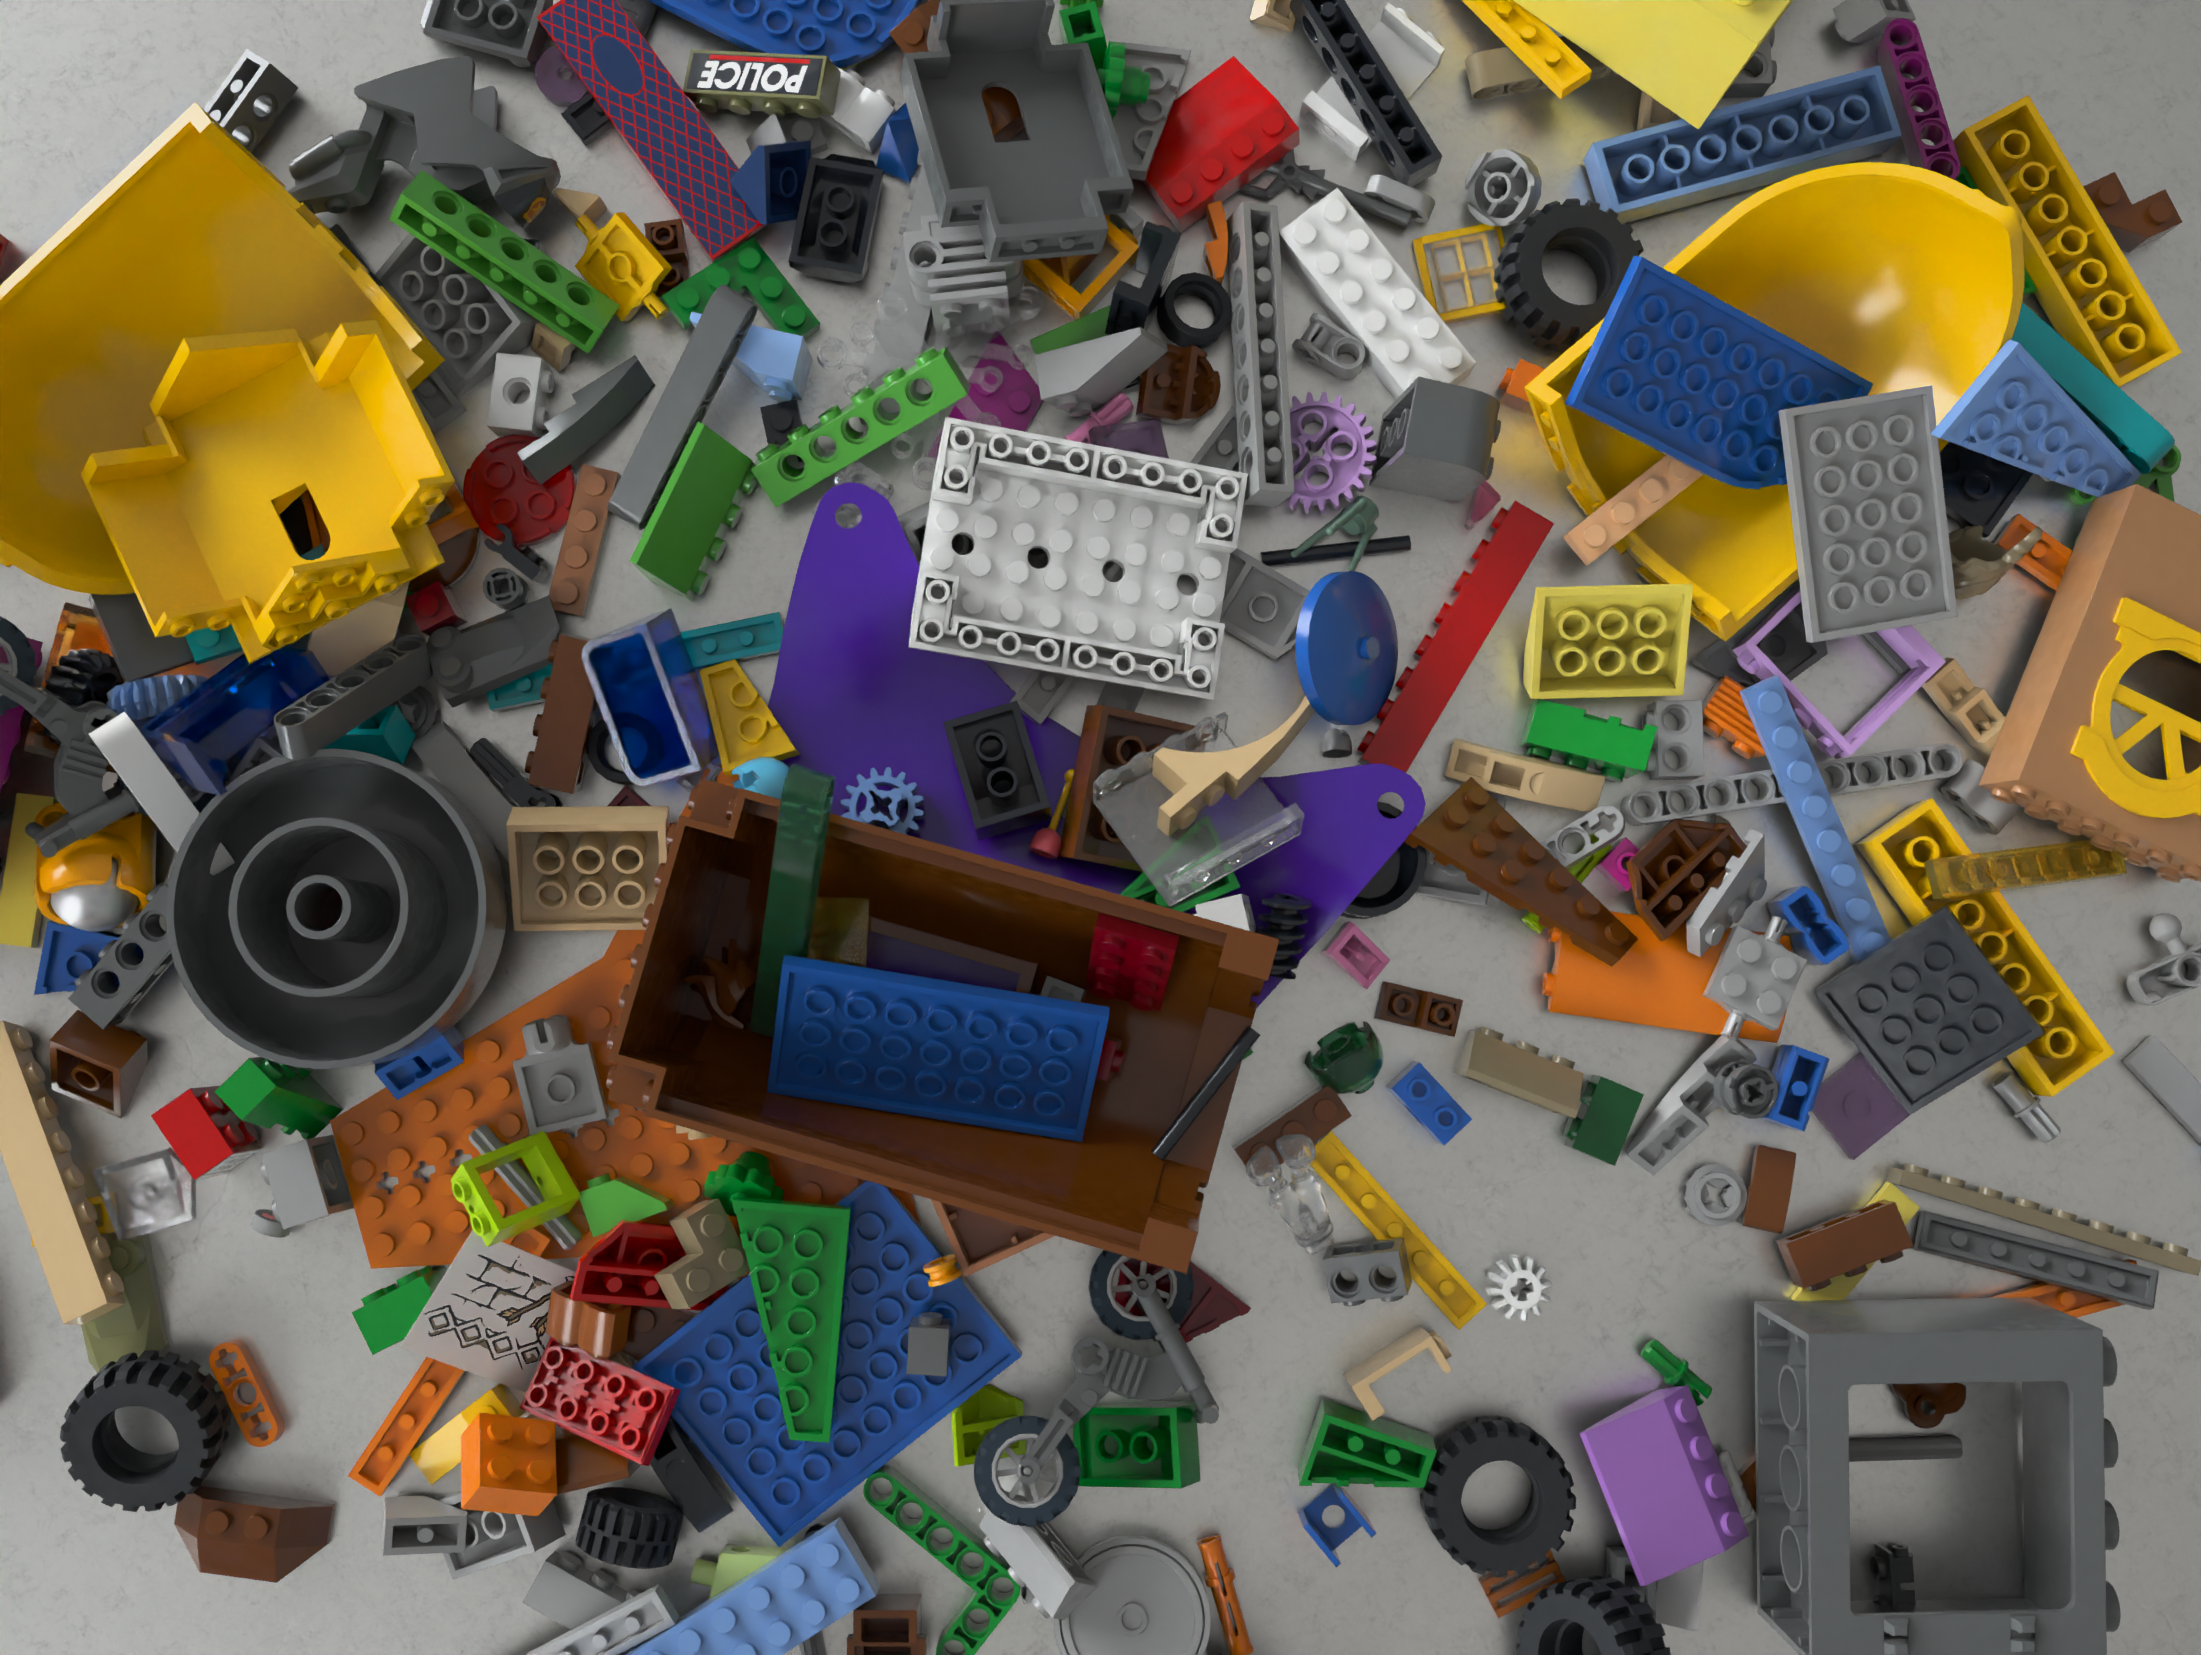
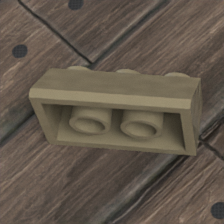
(1521, 1072)

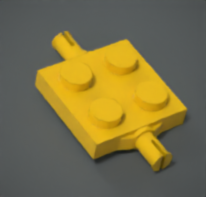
(623, 265)

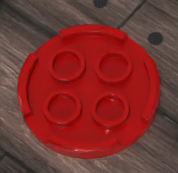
(505, 492)

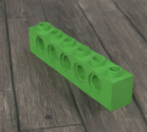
(503, 261)
(785, 482)

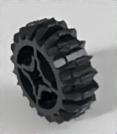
(83, 678)

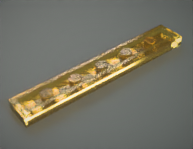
(2021, 868)

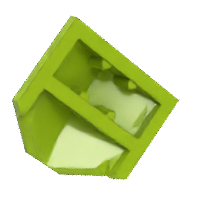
(978, 1417)

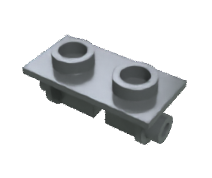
(1891, 1570)

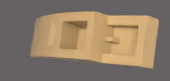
(1525, 777)

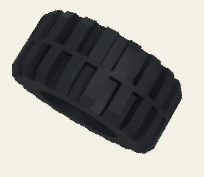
(1523, 289)
(116, 1468)
(1533, 1532)
(1602, 1607)

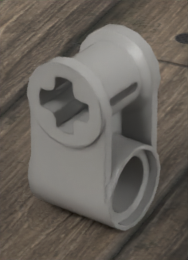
(1328, 346)

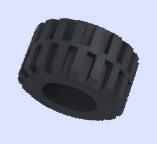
(629, 1527)

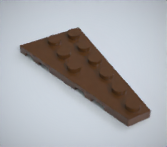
(1514, 867)

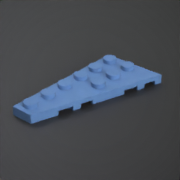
(2032, 424)

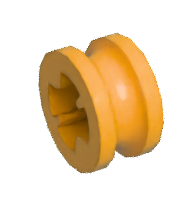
(942, 1270)

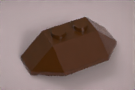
(1678, 870)
(251, 1532)

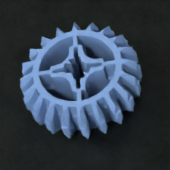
(150, 696)

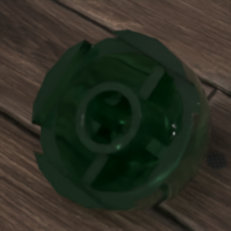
(1347, 1059)

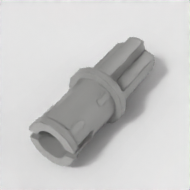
(2026, 1107)

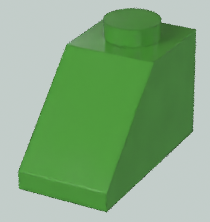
(618, 1200)

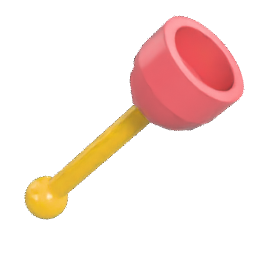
(1047, 841)

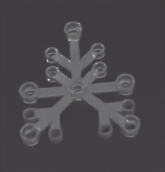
(973, 344)

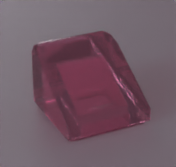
(1483, 501)

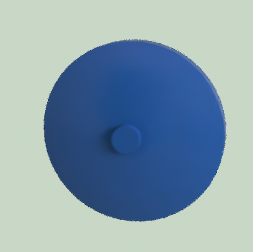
(1346, 648)

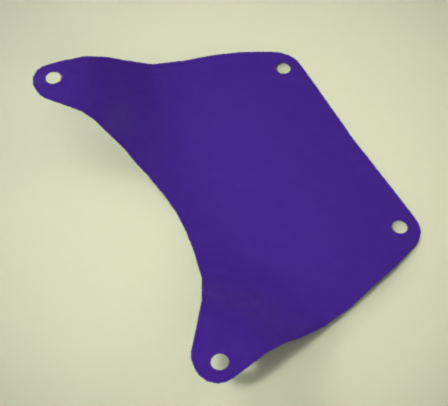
(867, 701)

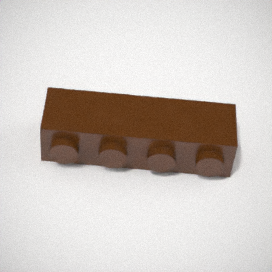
(565, 720)

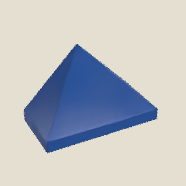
(899, 147)

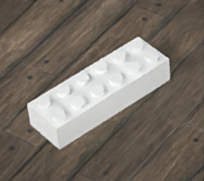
(1371, 296)

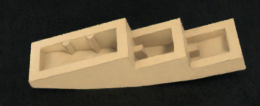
(1966, 707)

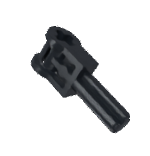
(510, 777)

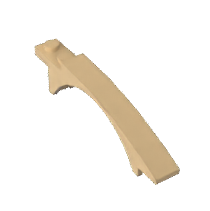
(1205, 776)

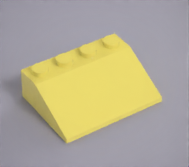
(1608, 641)

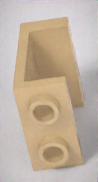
(1391, 1357)

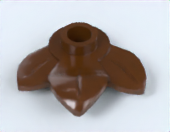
(1942, 1398)

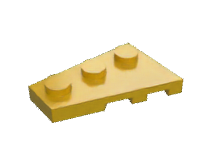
(741, 718)

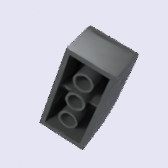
(1437, 441)

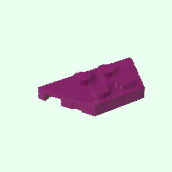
(1015, 400)

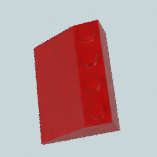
(1217, 143)

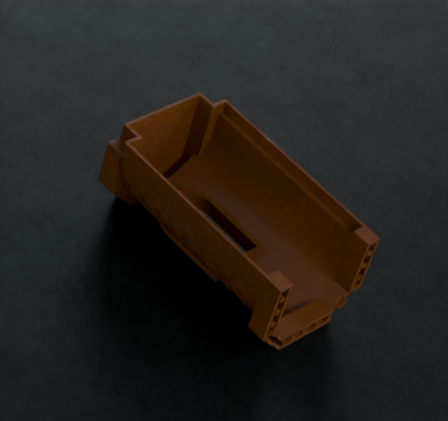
(1007, 916)

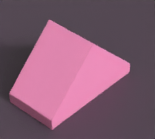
(1355, 954)

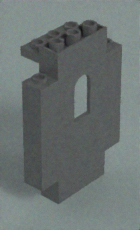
(1025, 195)

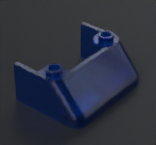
(229, 713)

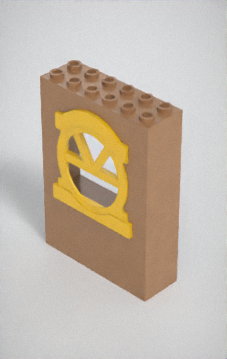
(2121, 597)

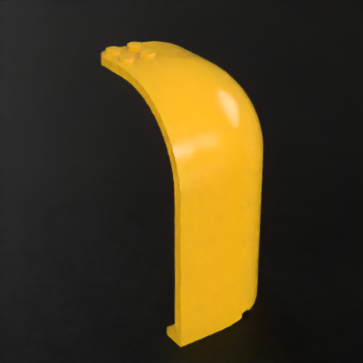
(166, 252)
(1853, 260)

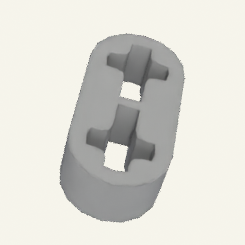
(1401, 196)

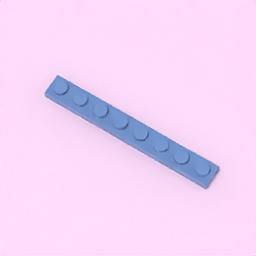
(1815, 816)

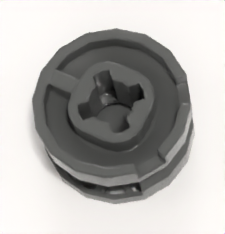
(1734, 1095)

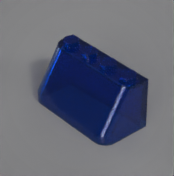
(651, 699)

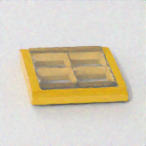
(1460, 270)

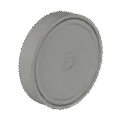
(1143, 1603)

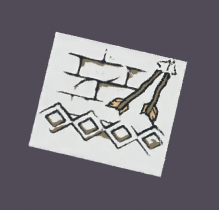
(489, 1313)

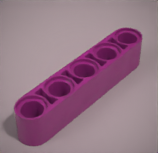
(1918, 92)

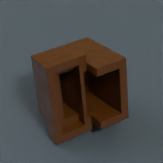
(888, 1626)

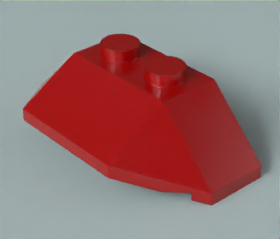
(624, 1266)

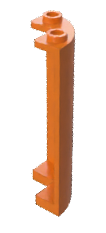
(1648, 986)

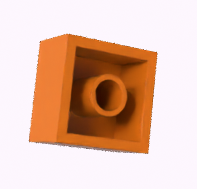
(508, 1465)

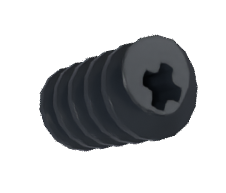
(1284, 925)

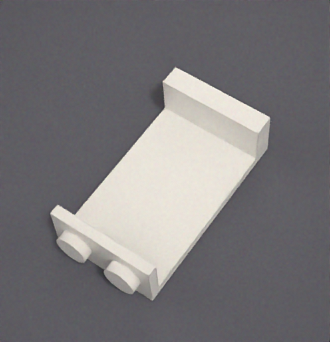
(1410, 58)

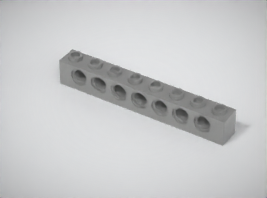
(1260, 354)

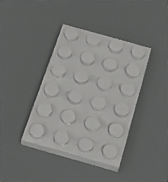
(1868, 513)

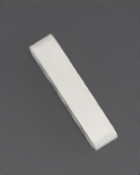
(151, 783)

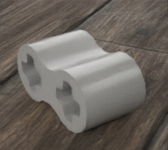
(1976, 801)

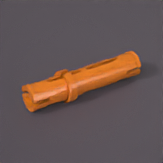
(1212, 1553)

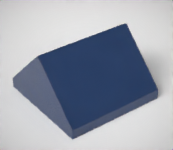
(774, 180)

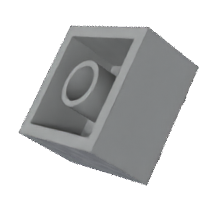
(306, 1181)

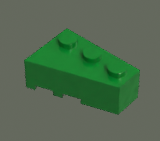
(1587, 740)

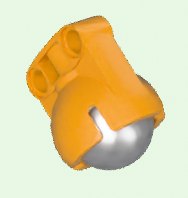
(97, 878)

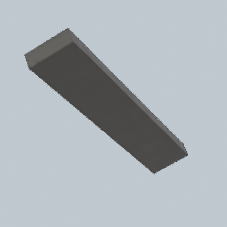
(2036, 1260)

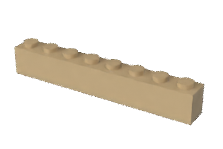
(51, 1188)

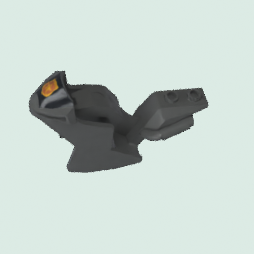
(433, 124)

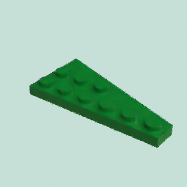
(798, 1286)

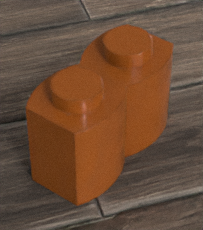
(591, 1325)

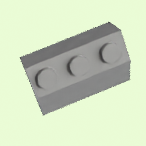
(1039, 1563)

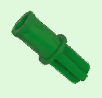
(1675, 1370)

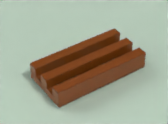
(1527, 1595)

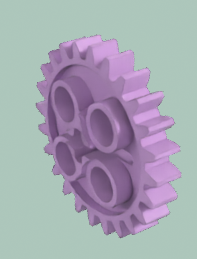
(1342, 471)

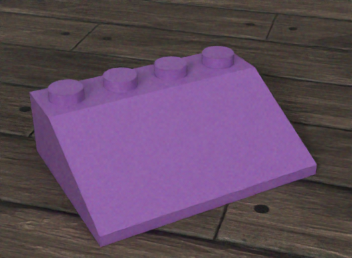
(1664, 1484)

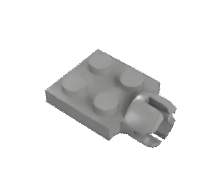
(558, 1078)

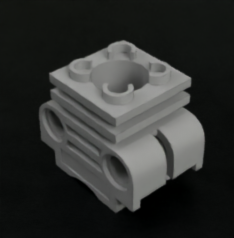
(957, 281)

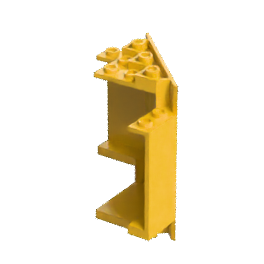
(235, 433)

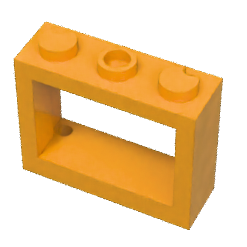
(1082, 304)

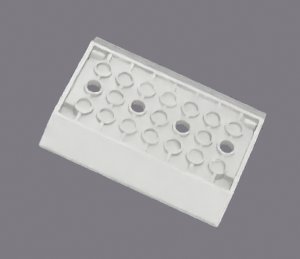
(1083, 510)

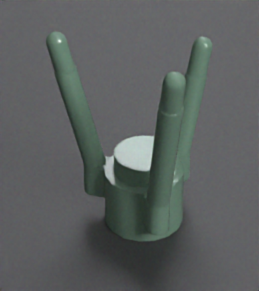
(1354, 519)

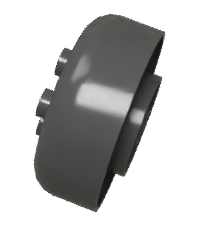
(353, 910)

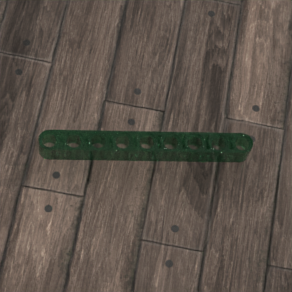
(792, 885)

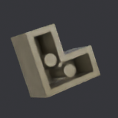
(711, 1258)

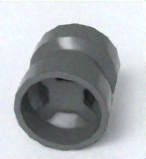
(513, 593)

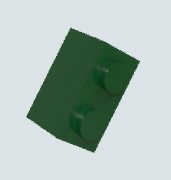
(1602, 1119)

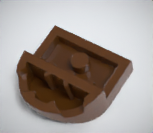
(1178, 386)

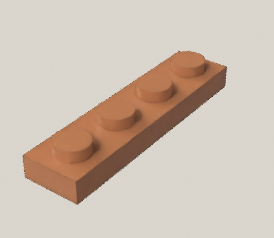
(583, 541)

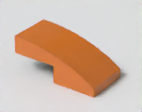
(1216, 251)

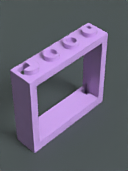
(1903, 640)

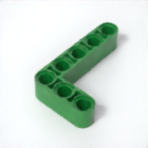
(950, 1555)

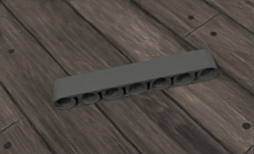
(683, 404)

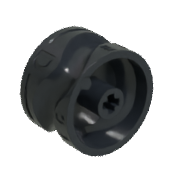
(1393, 882)

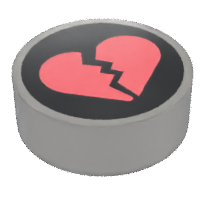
(266, 1224)

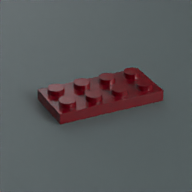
(1130, 962)

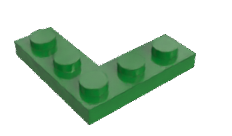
(747, 271)

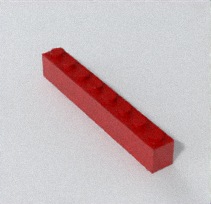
(1457, 638)

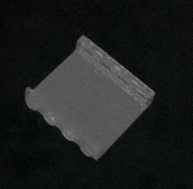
(1218, 838)

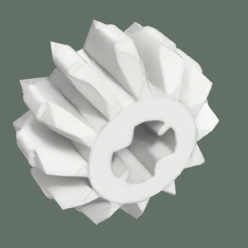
(1528, 1296)

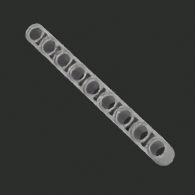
(1844, 771)

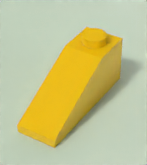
(443, 1449)

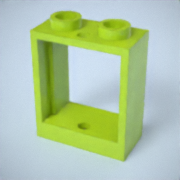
(546, 1171)

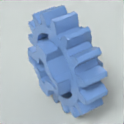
(893, 799)

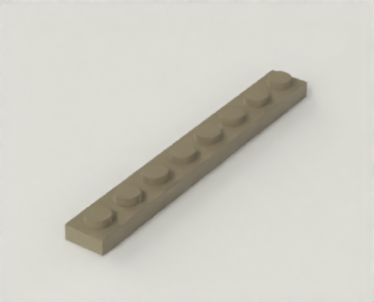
(2058, 1222)

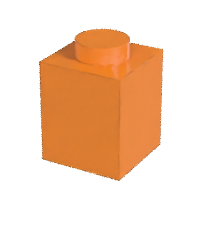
(1513, 385)

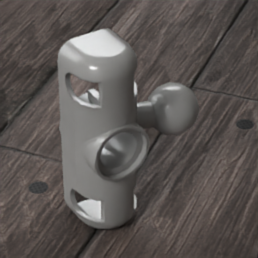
(2165, 975)

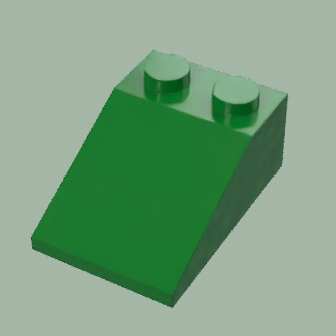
(1138, 1445)

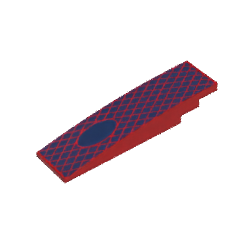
(653, 119)

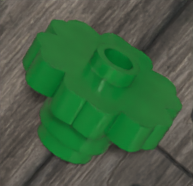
(1122, 82)
(745, 1178)

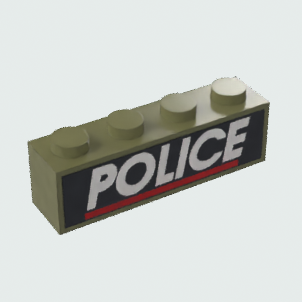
(762, 82)

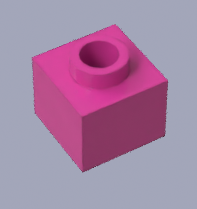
(1611, 866)

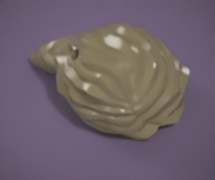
(1981, 563)

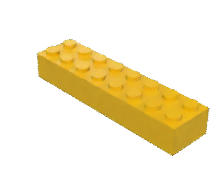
(2066, 244)
(2071, 1039)

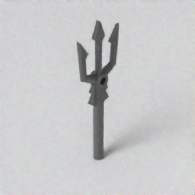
(1313, 183)

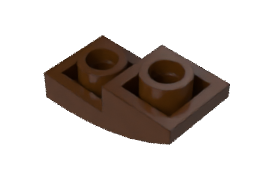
(670, 242)
(1418, 1009)
(1769, 1189)

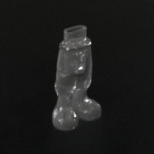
(1301, 1200)

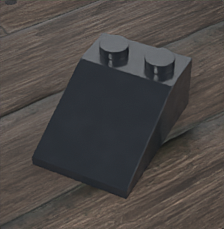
(998, 770)

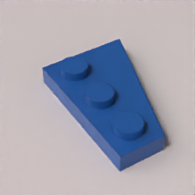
(68, 954)

